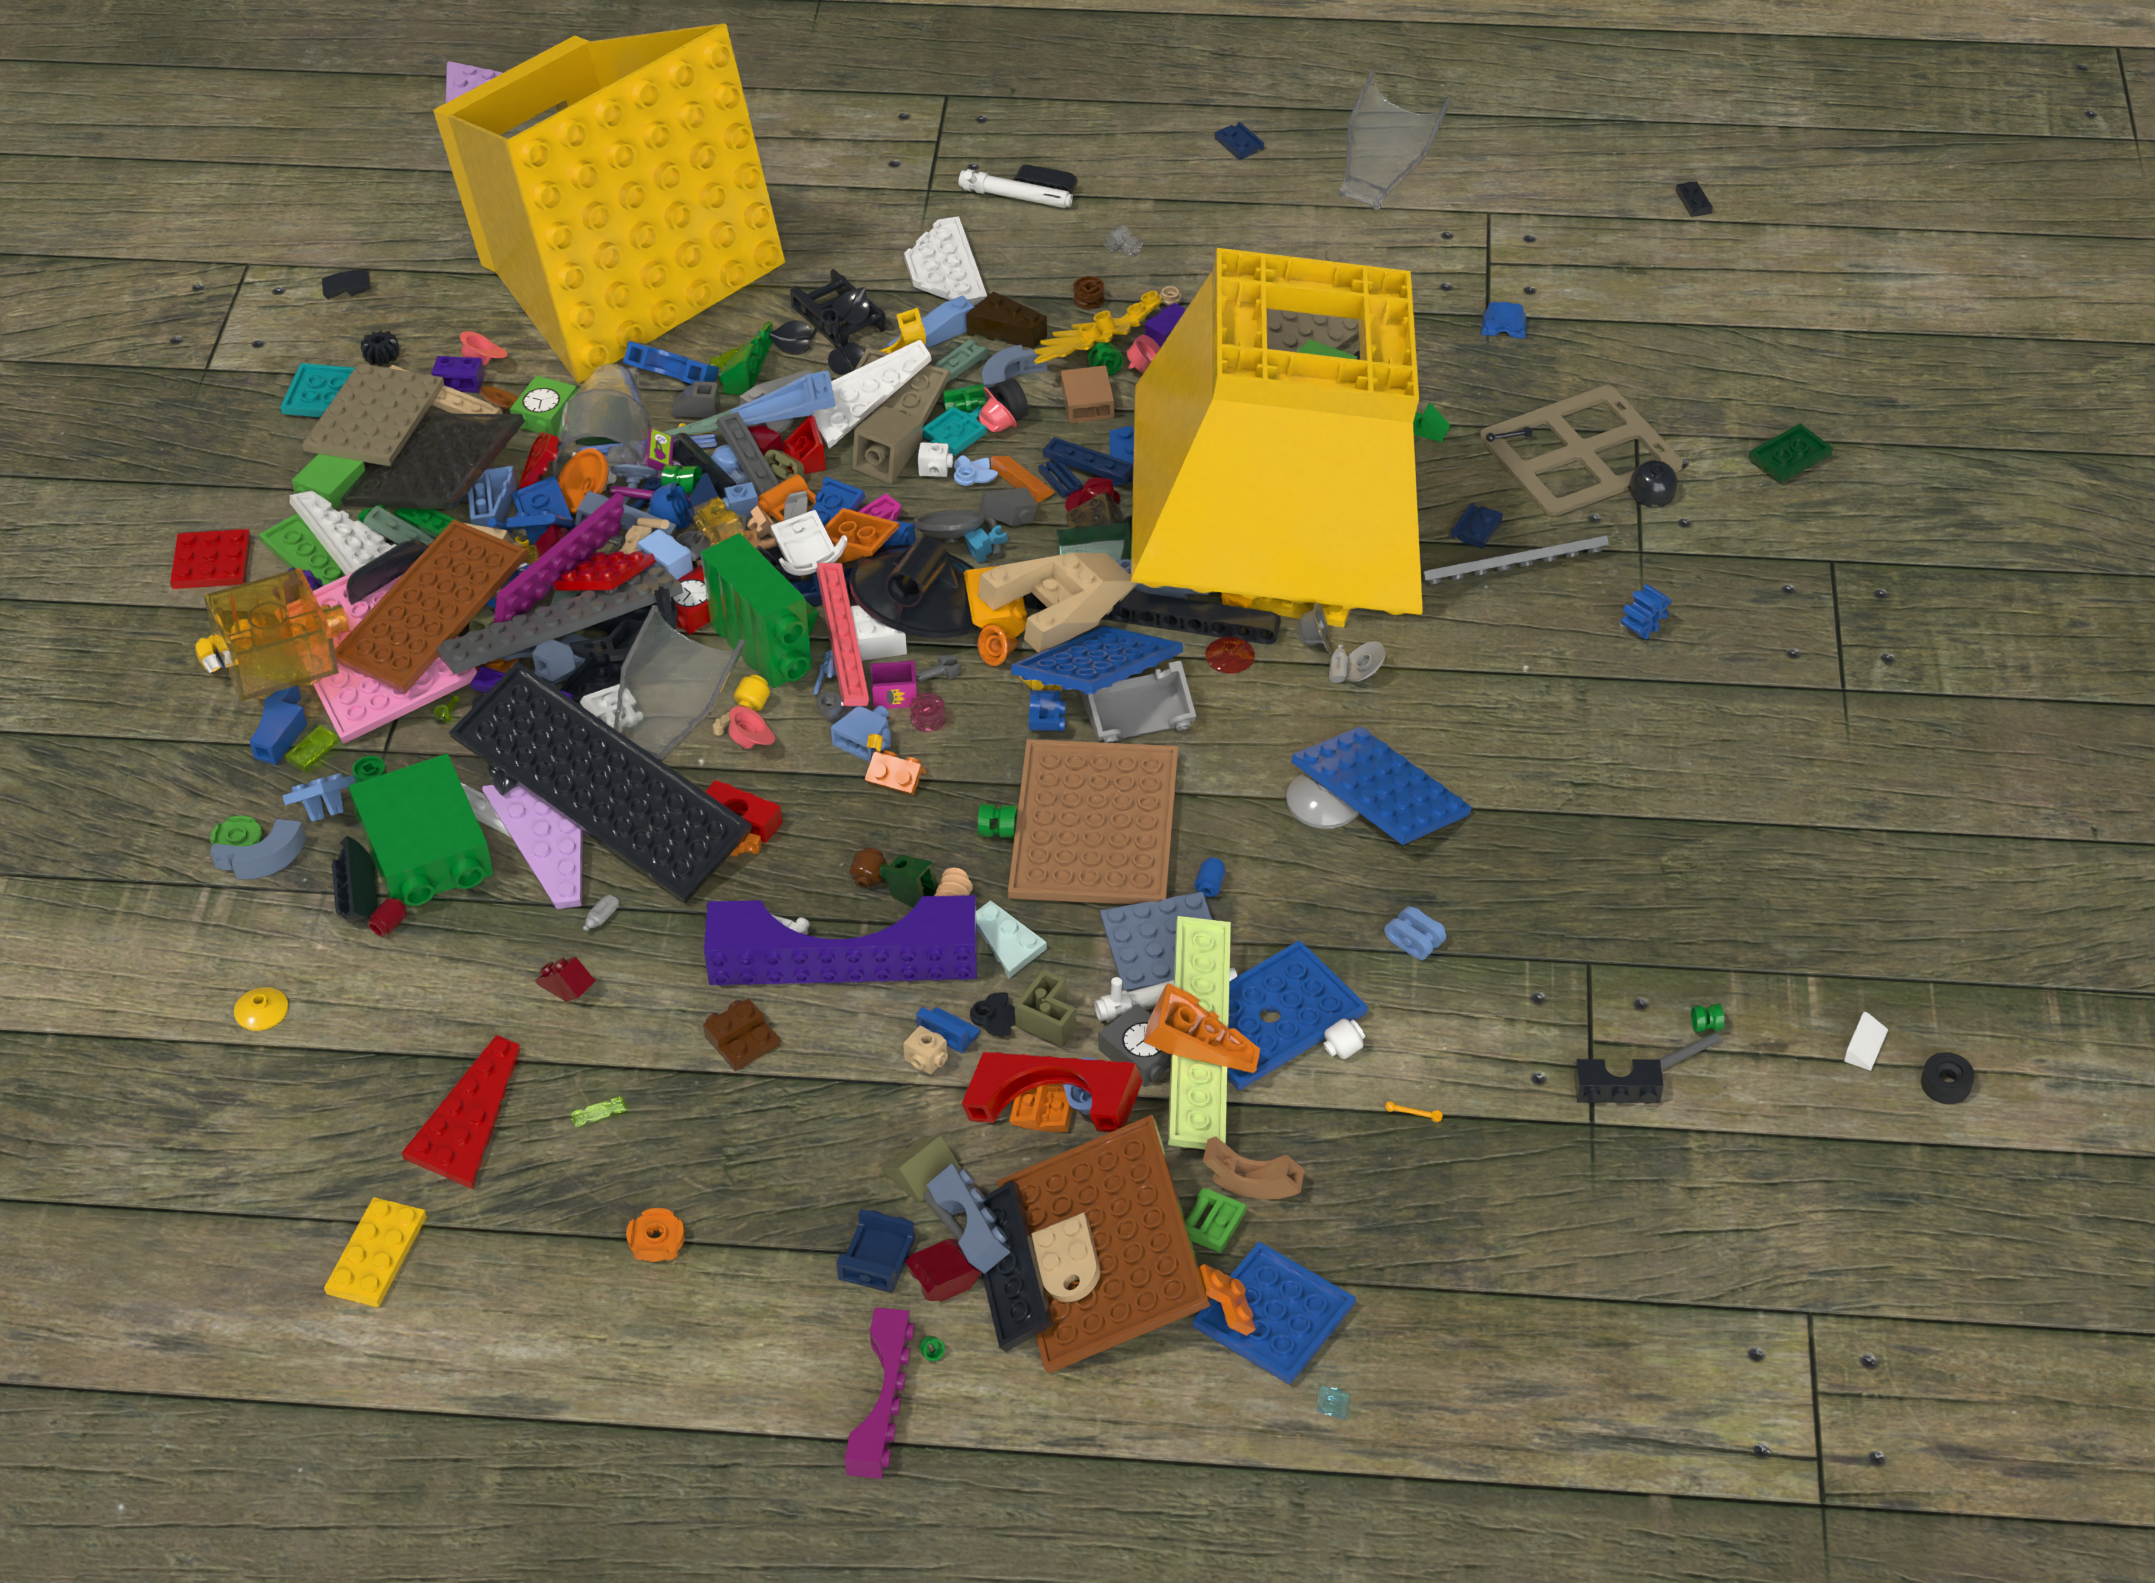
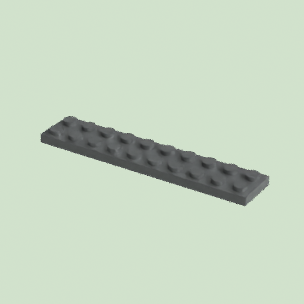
(555, 620)

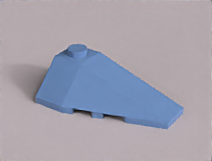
(945, 321)

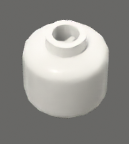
(1343, 1038)

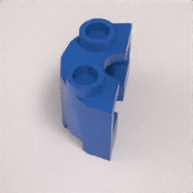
(1506, 318)
(1046, 711)

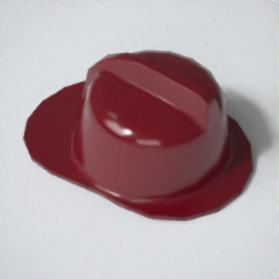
(1092, 488)

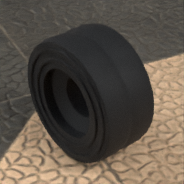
(1012, 397)
(1944, 1091)

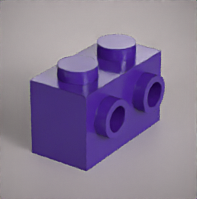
(460, 373)

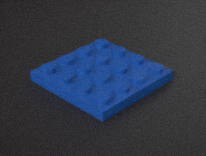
(1290, 1312)

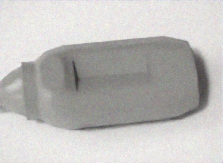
(1338, 665)
(601, 912)

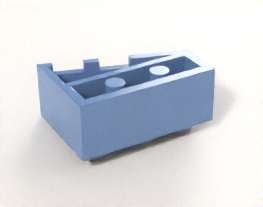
(492, 495)

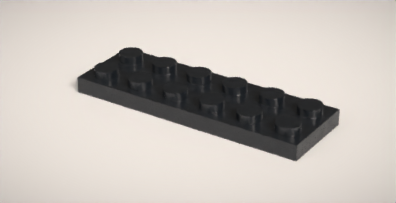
(1015, 1282)

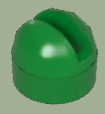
(937, 1345)

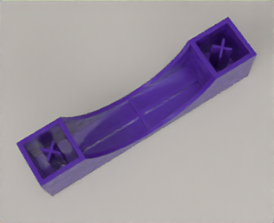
(928, 944)

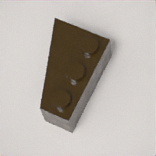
(1007, 320)

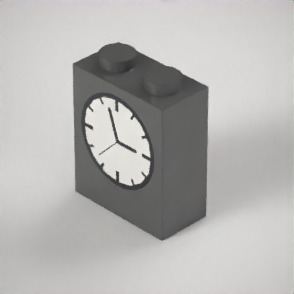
(1125, 1042)

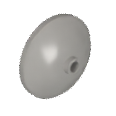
(1317, 805)

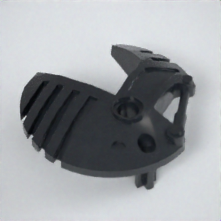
(624, 630)

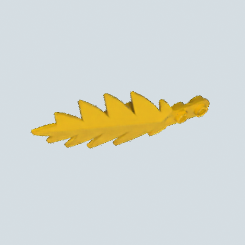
(1098, 331)

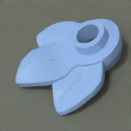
(973, 472)

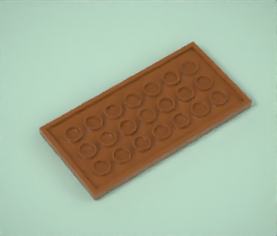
(429, 605)

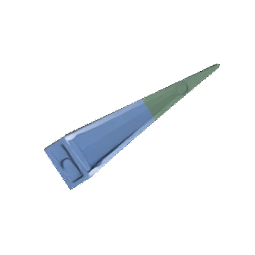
(790, 401)

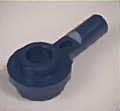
(652, 484)

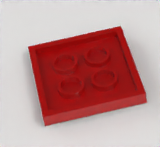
(210, 558)
(604, 571)

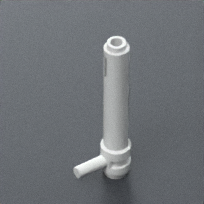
(982, 183)
(1119, 1002)

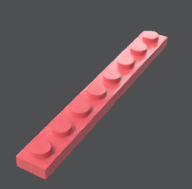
(842, 634)

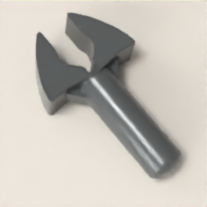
(946, 665)

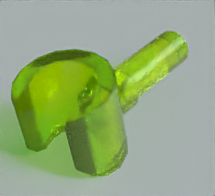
(445, 710)

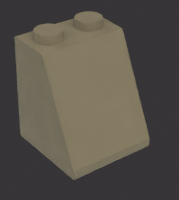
(886, 443)

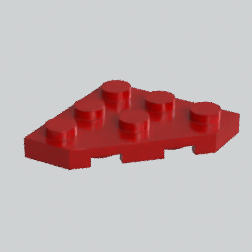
(537, 463)

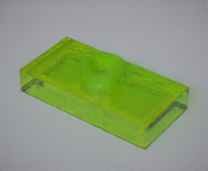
(312, 748)

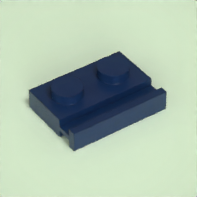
(1239, 140)
(1477, 525)

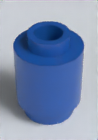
(1210, 877)

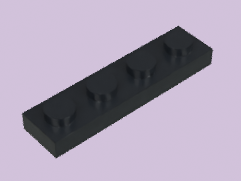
(692, 455)

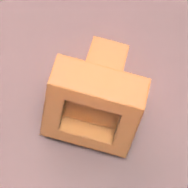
(761, 522)

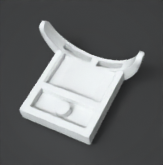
(805, 544)

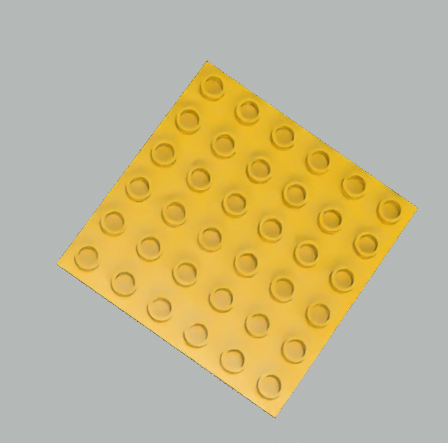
(626, 198)
(1277, 462)

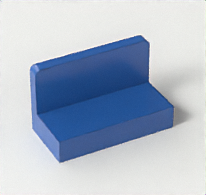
(954, 1030)

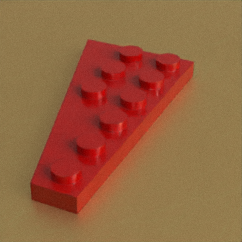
(464, 1122)

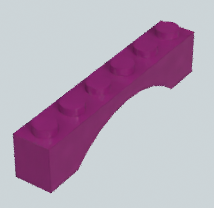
(868, 1443)

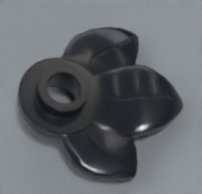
(994, 1014)

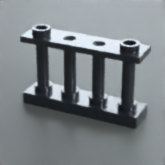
(811, 311)

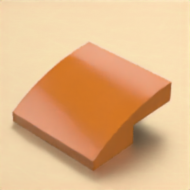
(1042, 1109)

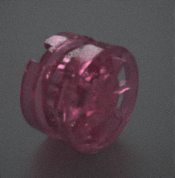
(927, 710)

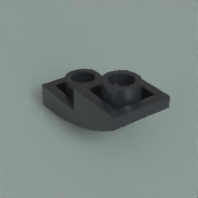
(348, 281)

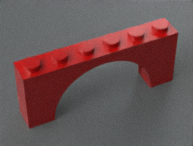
(1005, 1076)

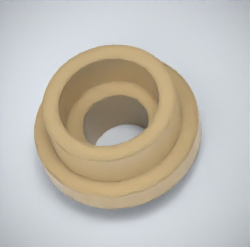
(1169, 295)

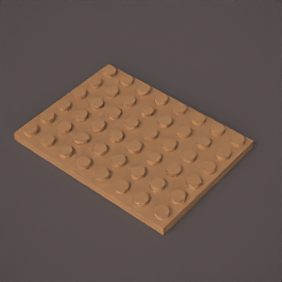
(1094, 822)

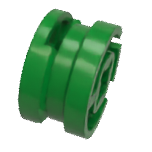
(1107, 356)

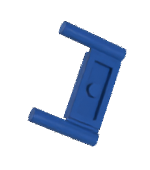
(525, 521)

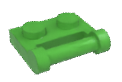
(1219, 1223)

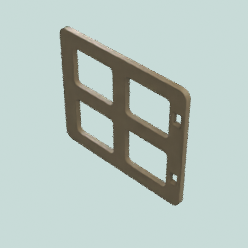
(1577, 449)

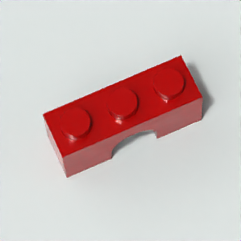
(762, 814)

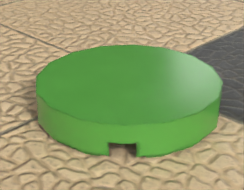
(237, 831)

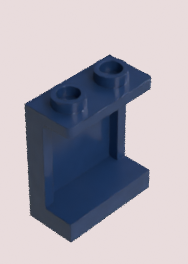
(877, 1251)

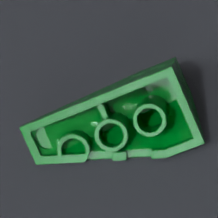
(745, 365)

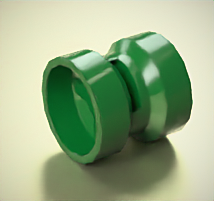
(1707, 1018)

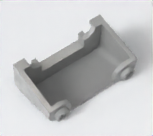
(1141, 705)

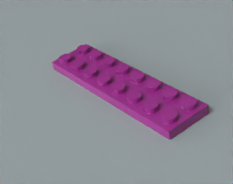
(563, 556)

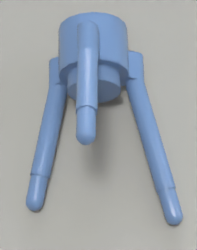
(827, 667)

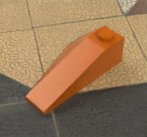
(1190, 1031)

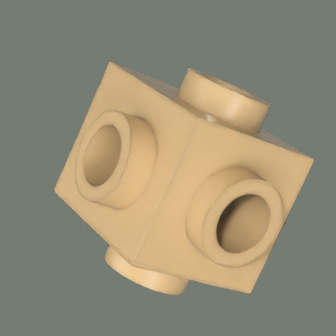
(925, 1050)

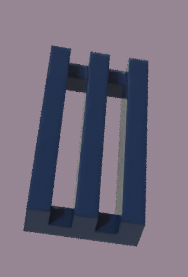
(1064, 476)

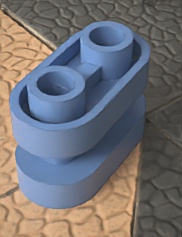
(1415, 932)

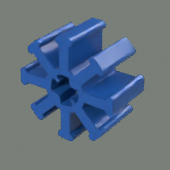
(1646, 611)

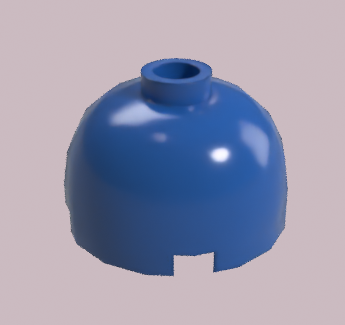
(671, 504)

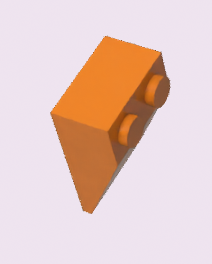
(863, 532)

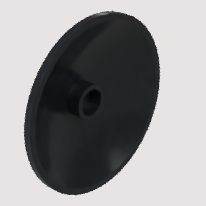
(915, 589)

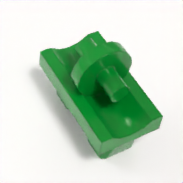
(965, 398)

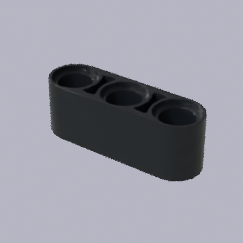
(1047, 178)

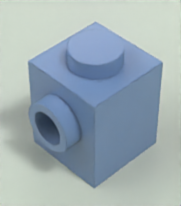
(741, 498)

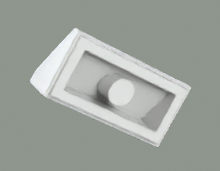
(1866, 1042)

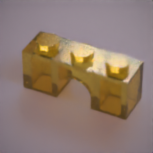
(716, 520)

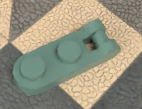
(963, 358)

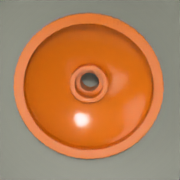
(581, 474)

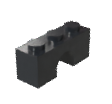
(1597, 1085)

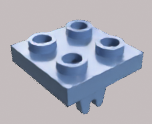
(320, 787)

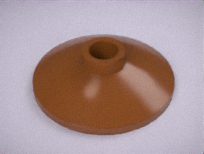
(498, 397)

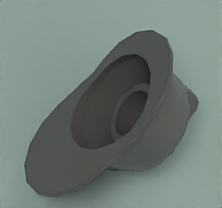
(1314, 629)

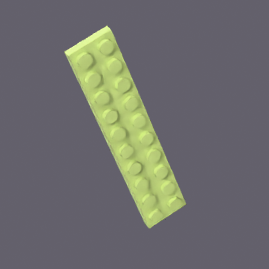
(1196, 1086)

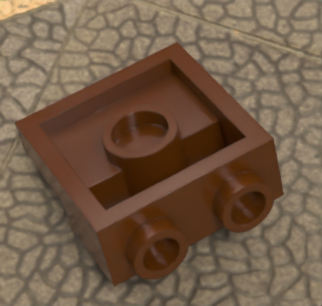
(740, 1034)

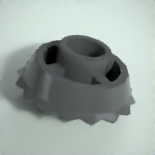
(694, 542)

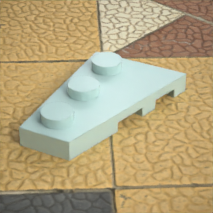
(1008, 938)

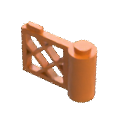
(773, 500)

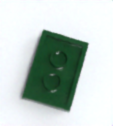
(1790, 453)

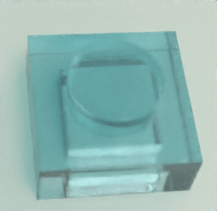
(1333, 1402)

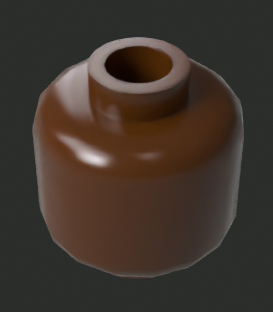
(866, 867)

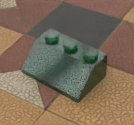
(1108, 539)

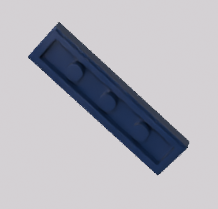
(1088, 460)

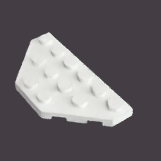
(945, 264)

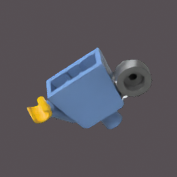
(856, 728)

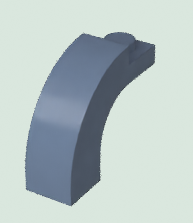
(1008, 364)
(265, 857)

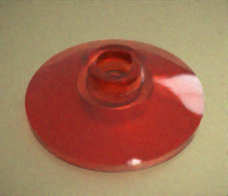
(1229, 655)

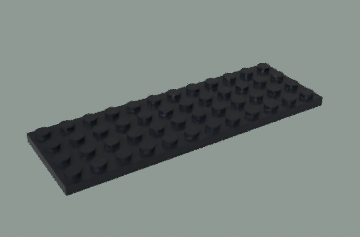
(601, 782)

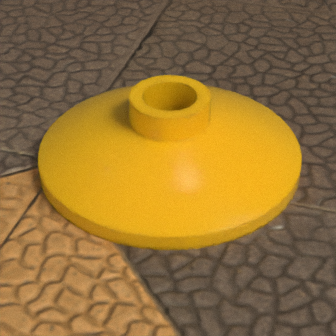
(261, 1009)

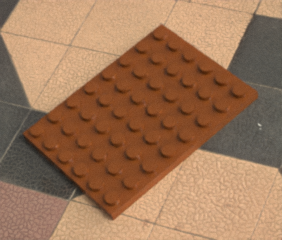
(1138, 1235)

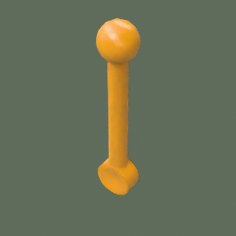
(1436, 1115)

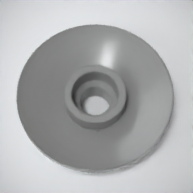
(1365, 661)

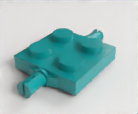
(956, 429)

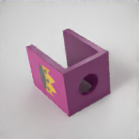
(893, 684)

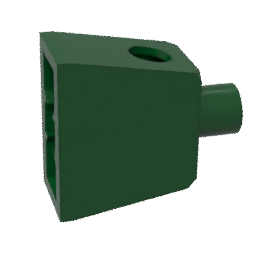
(909, 879)

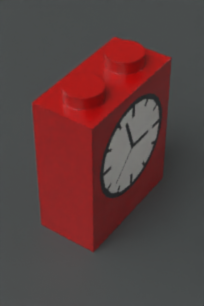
(692, 603)

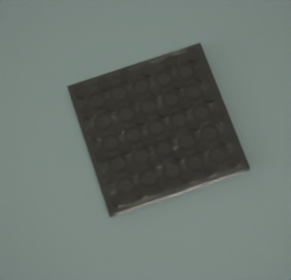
(436, 462)

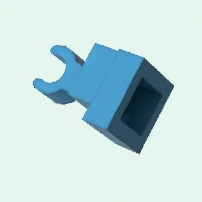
(980, 543)

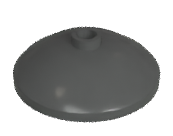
(949, 523)

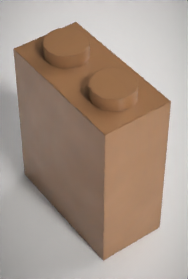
(1087, 394)

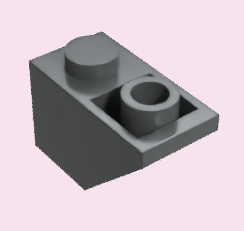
(697, 400)

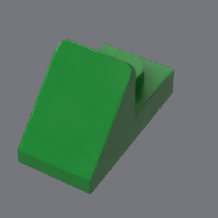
(1430, 424)

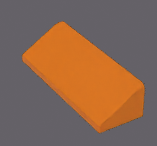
(1020, 477)

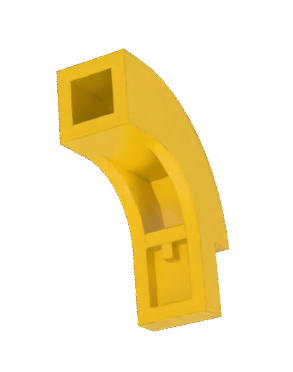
(911, 330)

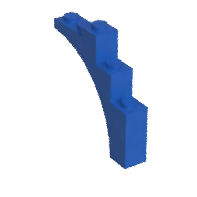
(279, 724)

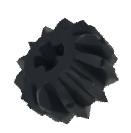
(380, 348)

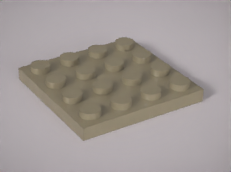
(917, 395)

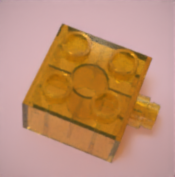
(274, 634)

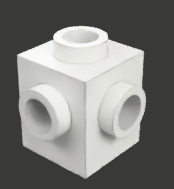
(934, 459)

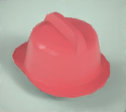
(478, 346)
(1142, 353)
(995, 415)
(748, 728)

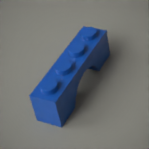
(669, 363)

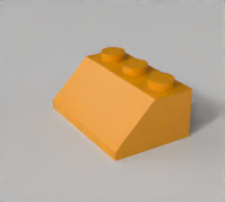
(1009, 618)

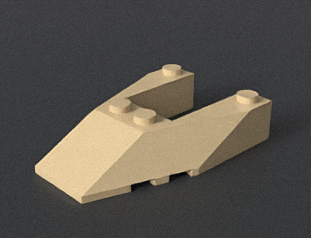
(1072, 586)

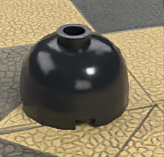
(1653, 483)

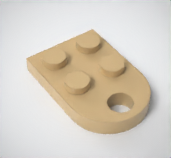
(1066, 1255)

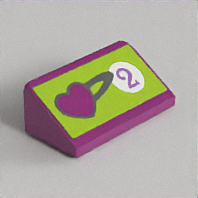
(659, 449)

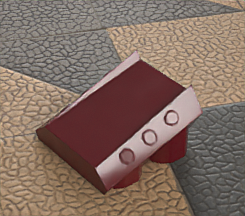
(942, 1270)

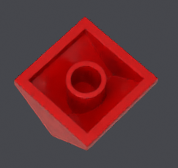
(806, 446)

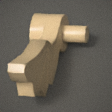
(718, 727)

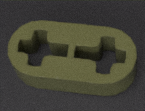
(785, 461)

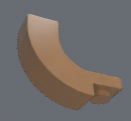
(1252, 1178)

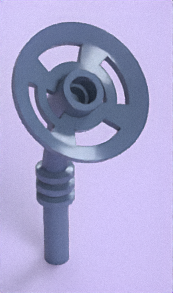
(633, 474)

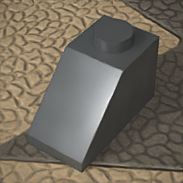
(1009, 506)

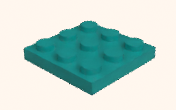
(314, 389)

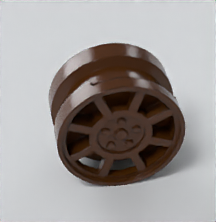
(1088, 291)

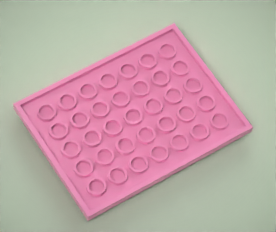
(361, 703)

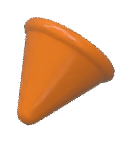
(995, 645)

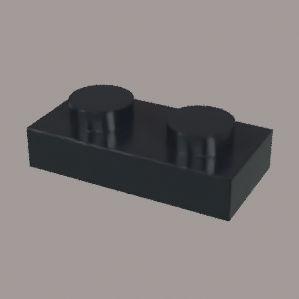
(1694, 199)

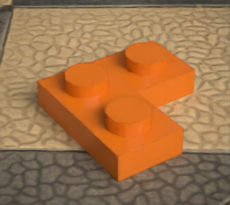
(1231, 1295)

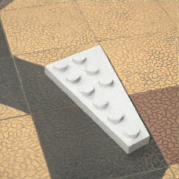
(867, 388)
(346, 541)

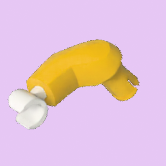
(206, 654)

